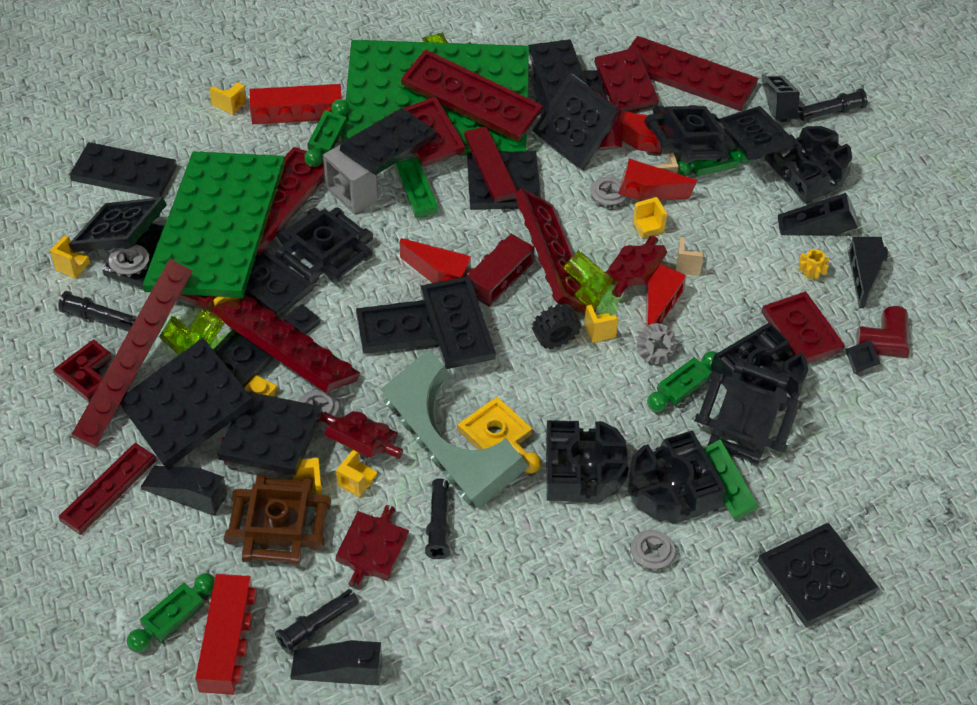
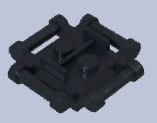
(689, 130)
(325, 242)
(749, 410)

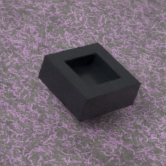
(302, 319)
(862, 356)

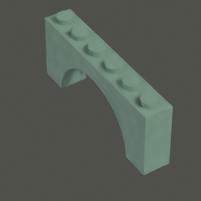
(477, 472)

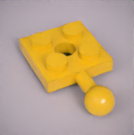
(513, 428)

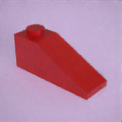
(636, 133)
(647, 181)
(434, 262)
(662, 293)

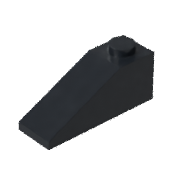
(781, 97)
(820, 218)
(866, 261)
(187, 486)
(339, 663)

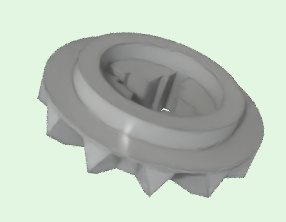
(601, 187)
(136, 254)
(645, 346)
(326, 400)
(654, 540)

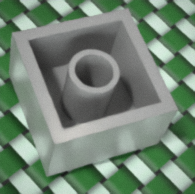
(349, 181)

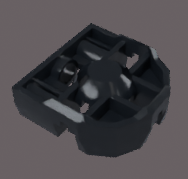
(813, 179)
(764, 348)
(602, 462)
(662, 499)

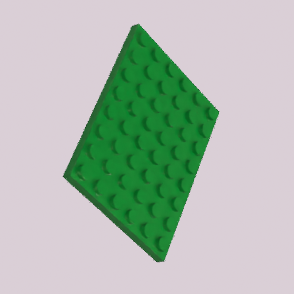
(377, 91)

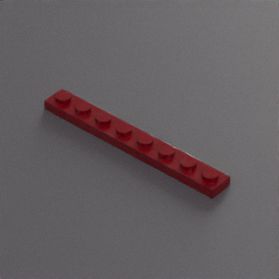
(131, 354)

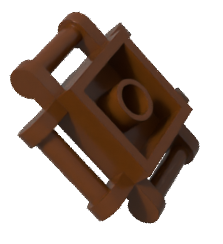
(277, 519)

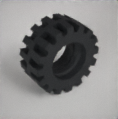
(556, 326)

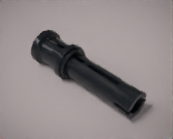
(842, 103)
(87, 308)
(438, 528)
(306, 626)

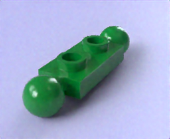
(327, 132)
(704, 167)
(681, 383)
(171, 613)

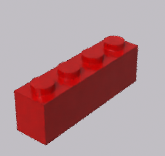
(292, 103)
(225, 634)

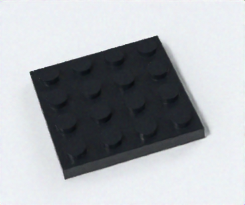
(186, 402)

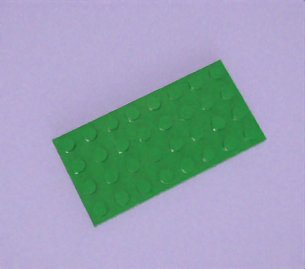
(218, 221)

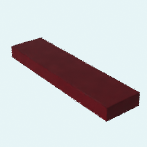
(490, 164)
(107, 488)

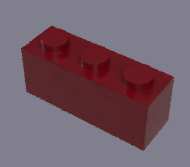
(501, 268)

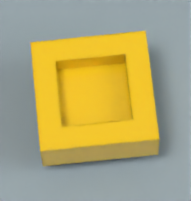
(261, 386)

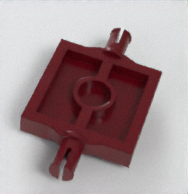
(635, 265)
(362, 434)
(372, 546)

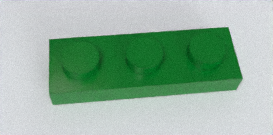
(416, 187)
(738, 495)

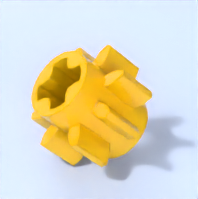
(813, 264)

